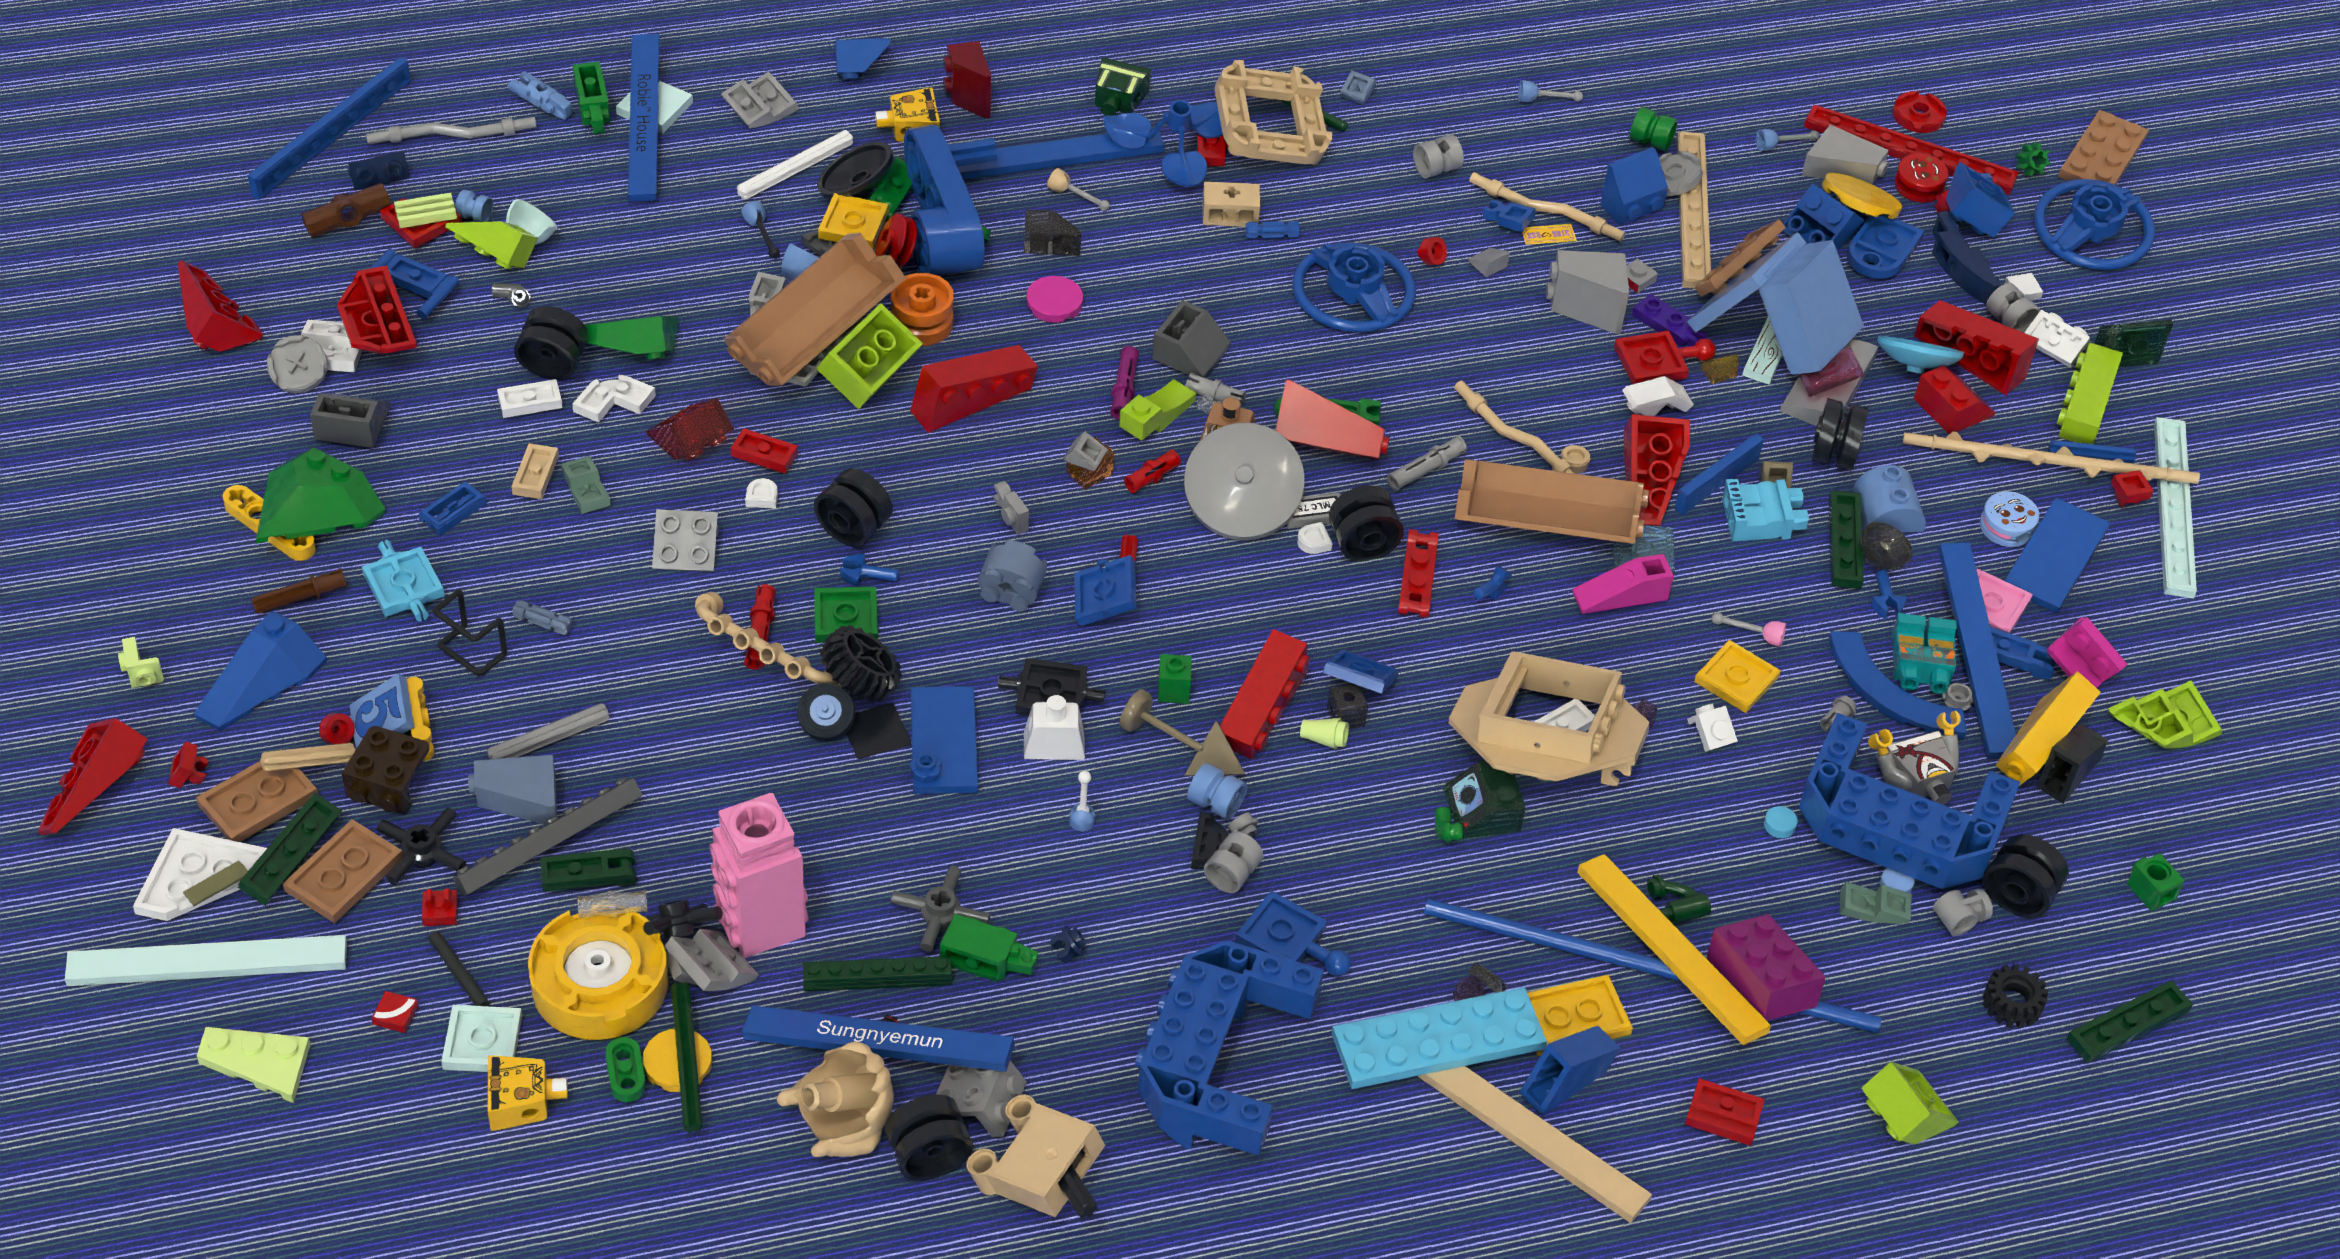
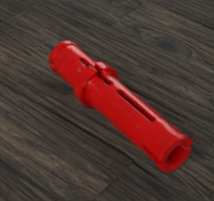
(761, 619)

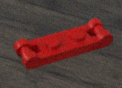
(1418, 573)

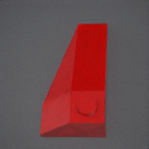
(212, 315)
(99, 760)

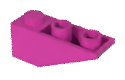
(1630, 584)

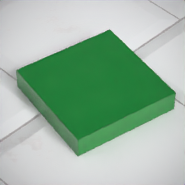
(844, 607)

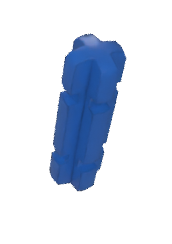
(1272, 229)

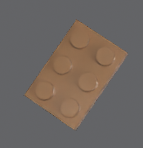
(254, 800)
(343, 871)

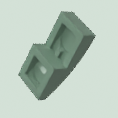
(585, 484)
(1879, 906)

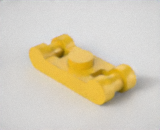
(420, 713)

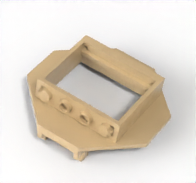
(1563, 753)

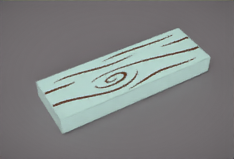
(1764, 356)

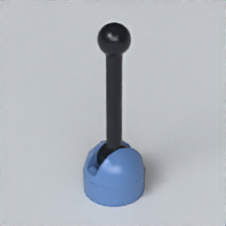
(755, 214)

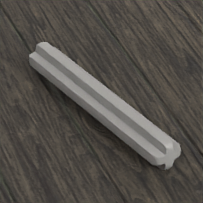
(550, 733)

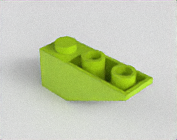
(500, 239)

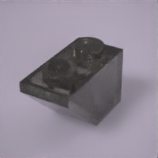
(1050, 234)

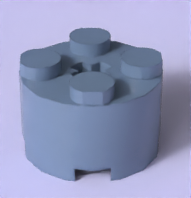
(1012, 575)

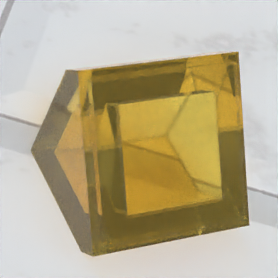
(1721, 368)

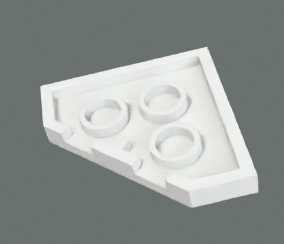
(184, 863)

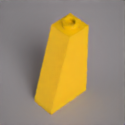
(2046, 726)

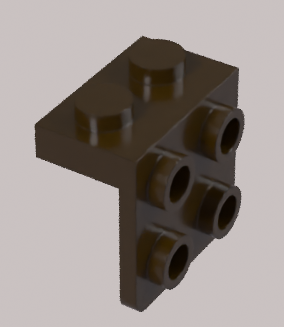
(384, 768)

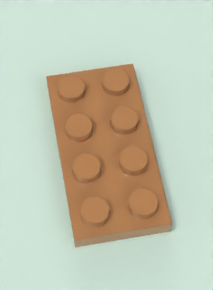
(2104, 149)

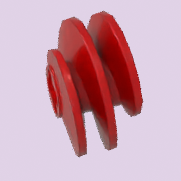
(897, 239)

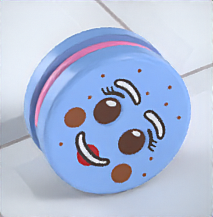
(2009, 519)

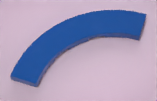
(1881, 692)

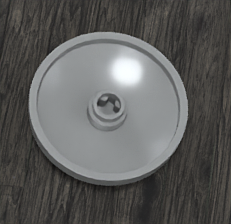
(1244, 481)

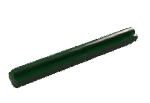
(686, 1057)

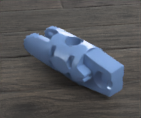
(541, 95)

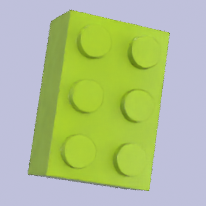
(869, 356)

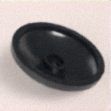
(856, 170)

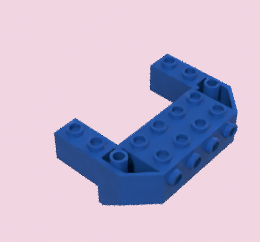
(1897, 825)
(1190, 1032)

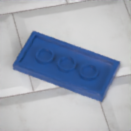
(2057, 554)
(945, 728)

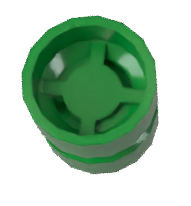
(1655, 129)

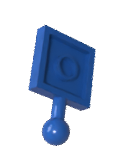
(1291, 933)

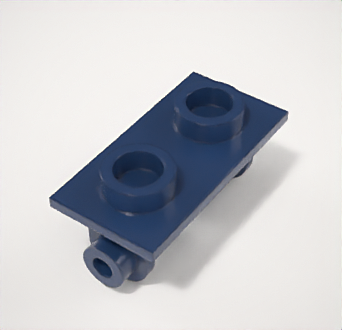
(378, 170)

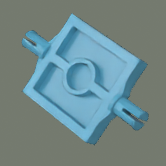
(403, 581)

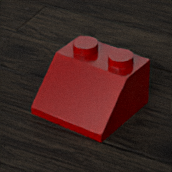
(1950, 400)

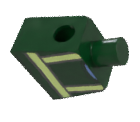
(1121, 86)

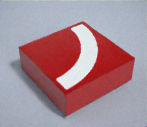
(395, 1011)

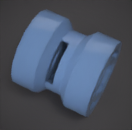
(473, 206)

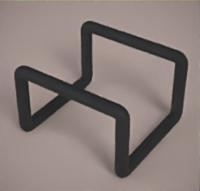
(461, 629)

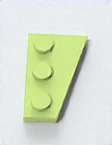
(258, 1057)

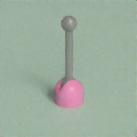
(1772, 632)

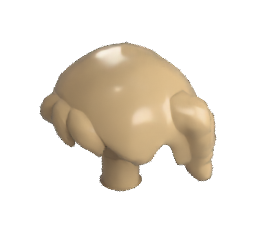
(844, 1101)

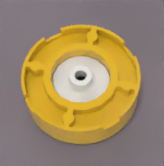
(597, 974)

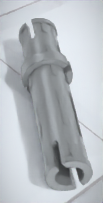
(1436, 458)

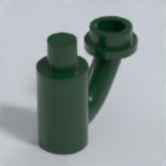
(1689, 907)

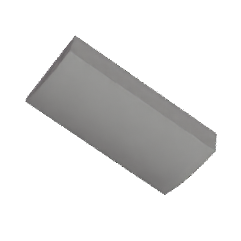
(1811, 408)

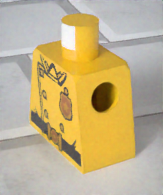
(909, 111)
(520, 1091)

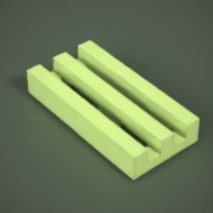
(425, 210)

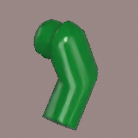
(1444, 828)

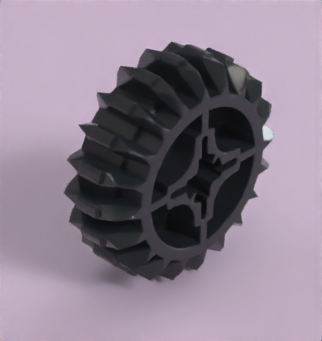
(860, 663)

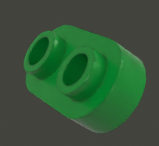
(625, 1072)

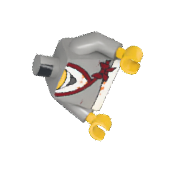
(1922, 763)

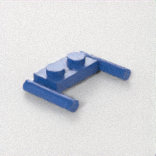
(418, 279)

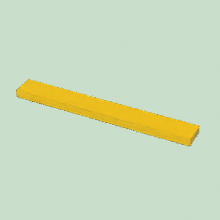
(1674, 949)

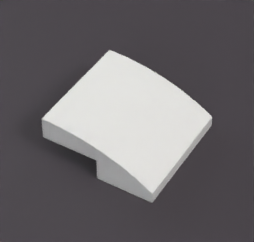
(335, 344)

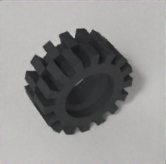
(2020, 982)

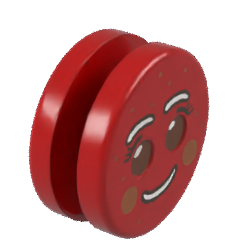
(1921, 177)

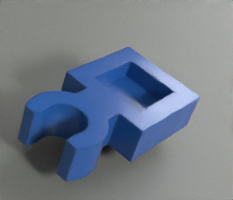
(1512, 216)

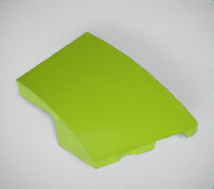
(2170, 717)

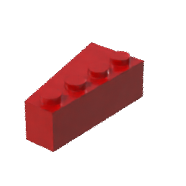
(970, 384)

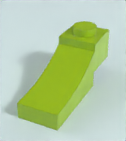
(1157, 410)

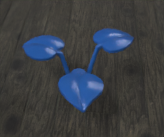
(1182, 168)

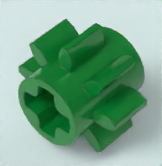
(2025, 156)

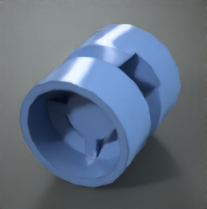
(1214, 789)

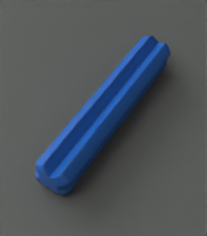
(2103, 452)

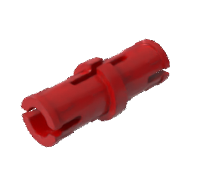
(1166, 463)

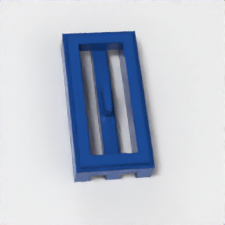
(455, 510)

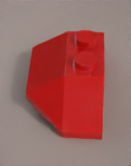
(375, 314)

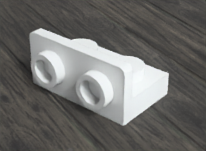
(2058, 338)

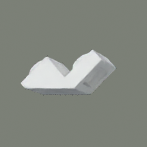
(1654, 394)

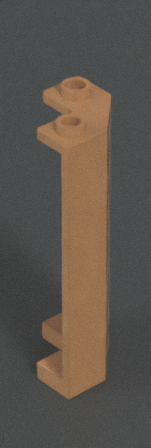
(813, 310)
(1551, 501)

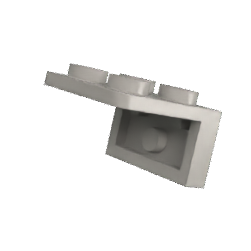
(983, 1093)

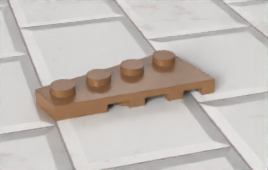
(1742, 253)

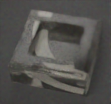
(1487, 978)

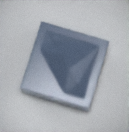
(1358, 87)

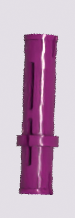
(1123, 390)

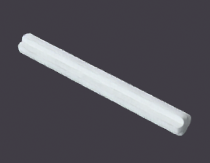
(794, 165)

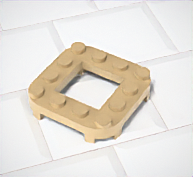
(1242, 135)

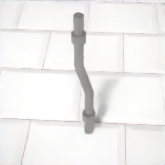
(506, 126)

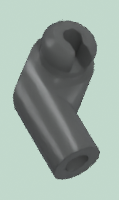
(514, 292)

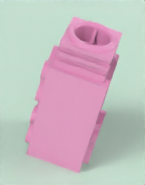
(758, 876)

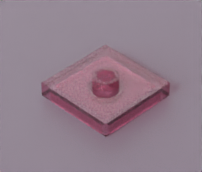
(1838, 371)

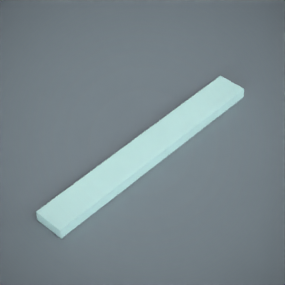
(2175, 510)
(206, 960)

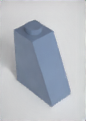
(516, 786)

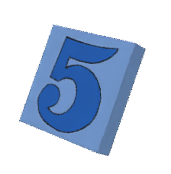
(383, 707)

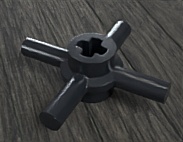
(421, 846)
(678, 918)

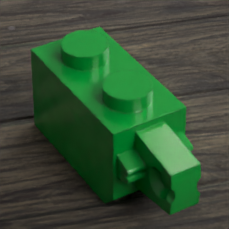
(591, 95)
(986, 949)

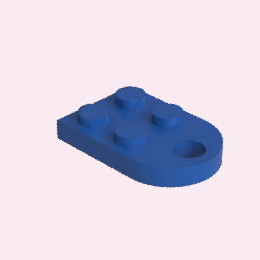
(1885, 244)

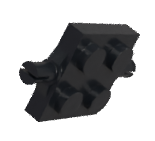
(1047, 678)

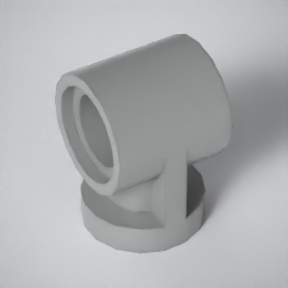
(1962, 914)

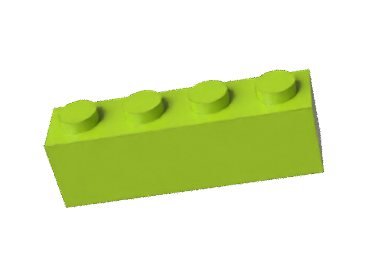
(2090, 394)

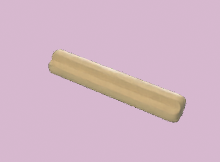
(307, 756)

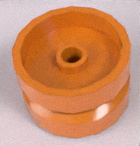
(924, 306)

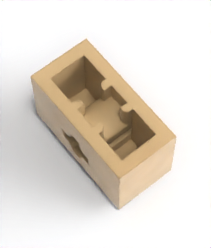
(1230, 203)

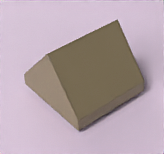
(1775, 471)

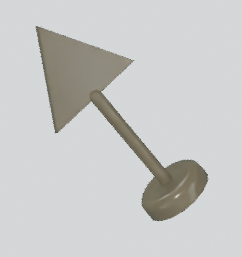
(1214, 749)

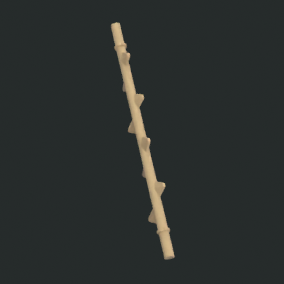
(2062, 457)

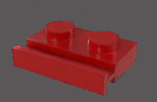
(1724, 1111)

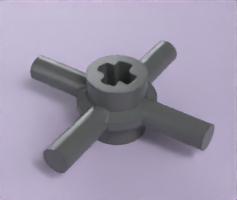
(938, 907)

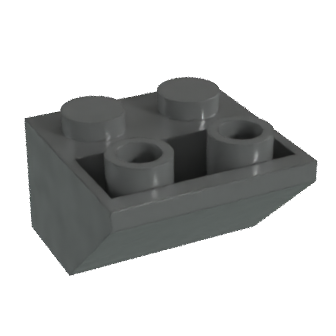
(1190, 340)
(348, 419)

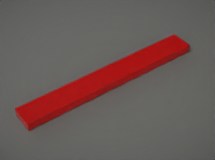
(1903, 145)

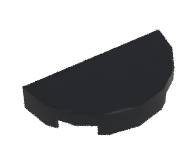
(1208, 839)

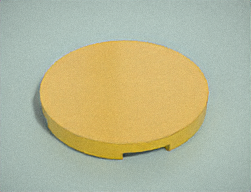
(1862, 195)

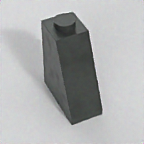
(2071, 762)

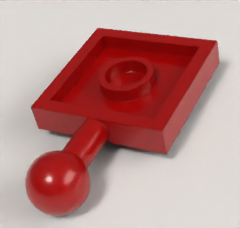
(1657, 356)

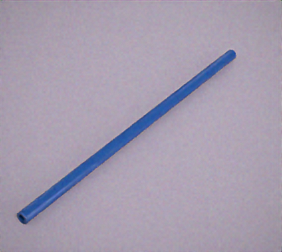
(1614, 955)

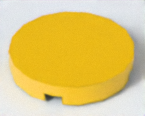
(661, 1060)

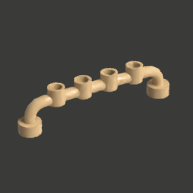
(711, 605)

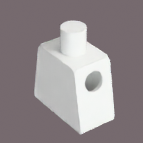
(1054, 731)

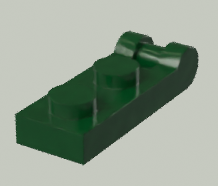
(588, 869)

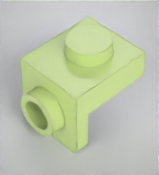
(140, 671)

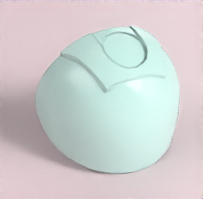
(531, 219)

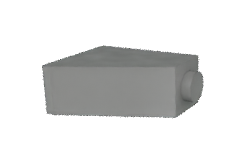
(1845, 154)

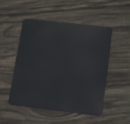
(877, 731)

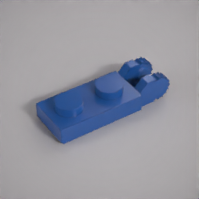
(2023, 654)

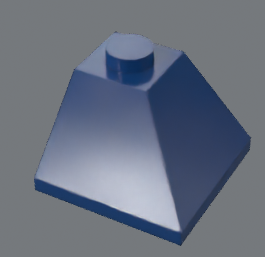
(857, 55)

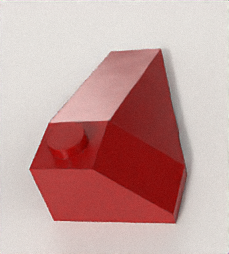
(1654, 456)

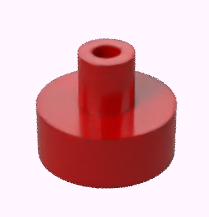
(1432, 251)
(336, 728)

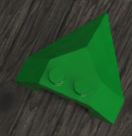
(315, 496)

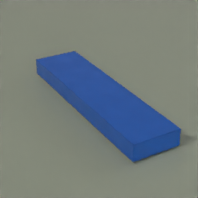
(1716, 474)

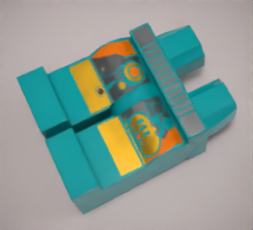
(1923, 655)

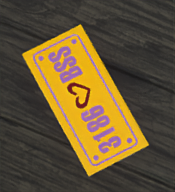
(1548, 234)

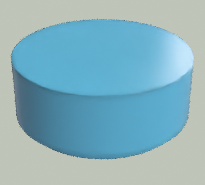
(1780, 822)

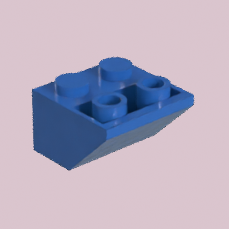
(1822, 218)

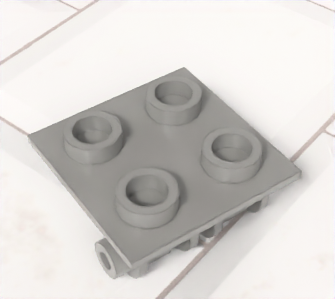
(685, 540)

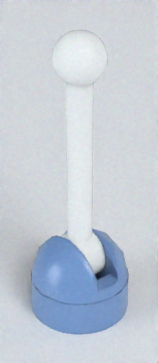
(1082, 814)

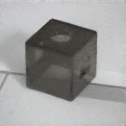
(1348, 705)

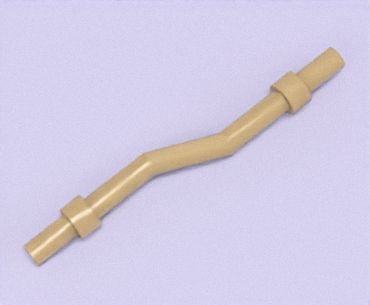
(1597, 224)
(1479, 405)

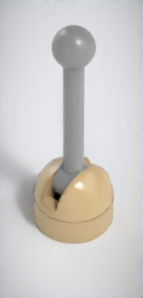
(1060, 181)

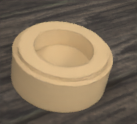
(1577, 457)

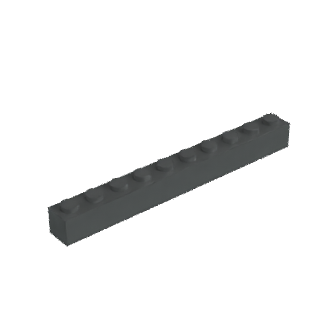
(546, 837)

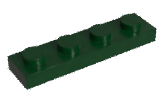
(1845, 534)
(289, 849)
(2129, 1021)

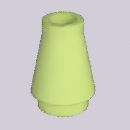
(1326, 731)

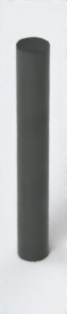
(458, 969)

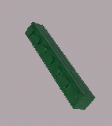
(877, 973)

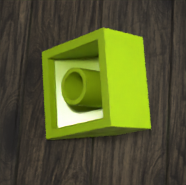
(1907, 1104)

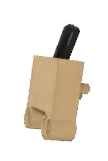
(1043, 1161)

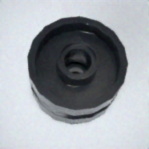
(551, 343)
(1838, 433)
(853, 507)
(1366, 523)
(2026, 876)
(928, 1137)

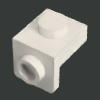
(1713, 726)

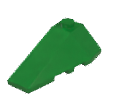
(637, 336)

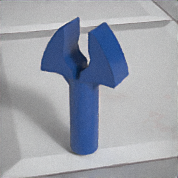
(856, 569)
(1495, 586)
(1887, 596)

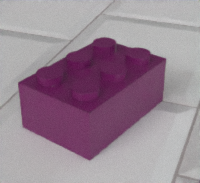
(1766, 967)

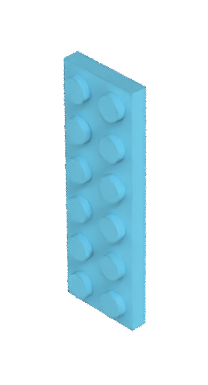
(1438, 1038)

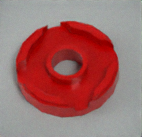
(1906, 115)

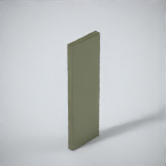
(215, 883)

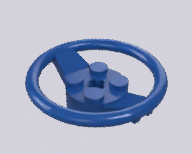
(2094, 214)
(1357, 276)

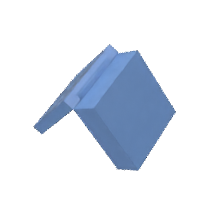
(1804, 300)

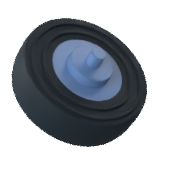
(826, 712)

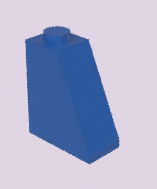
(1568, 1068)

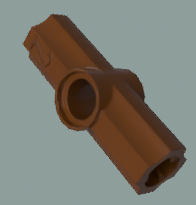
(329, 215)

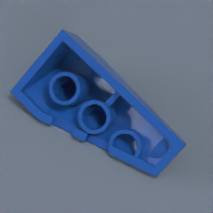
(266, 663)

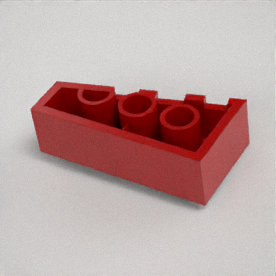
(1990, 348)
(1265, 693)

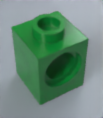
(1174, 678)
(2155, 881)

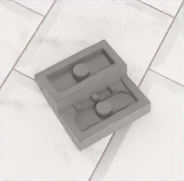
(760, 101)
(711, 960)

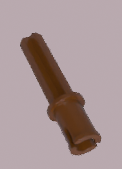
(312, 587)

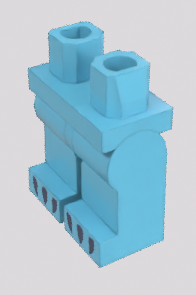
(1763, 510)

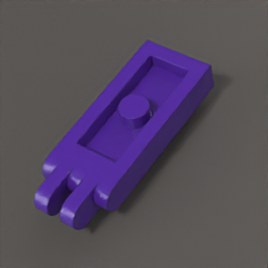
(1664, 317)

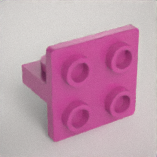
(2086, 651)

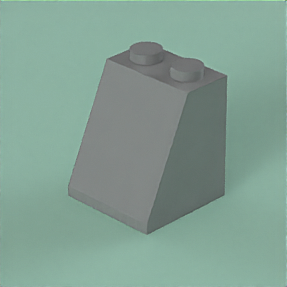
(1590, 288)

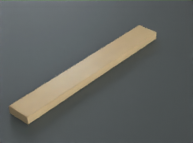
(1694, 217)
(1541, 1140)

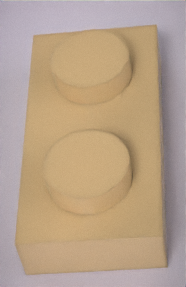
(535, 471)

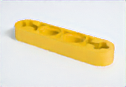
(253, 503)

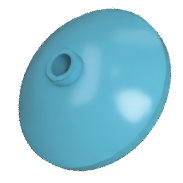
(1918, 354)

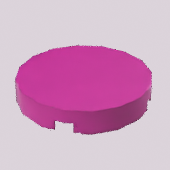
(1054, 298)

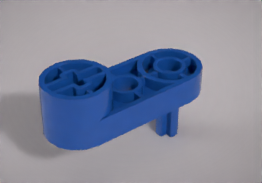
(948, 222)

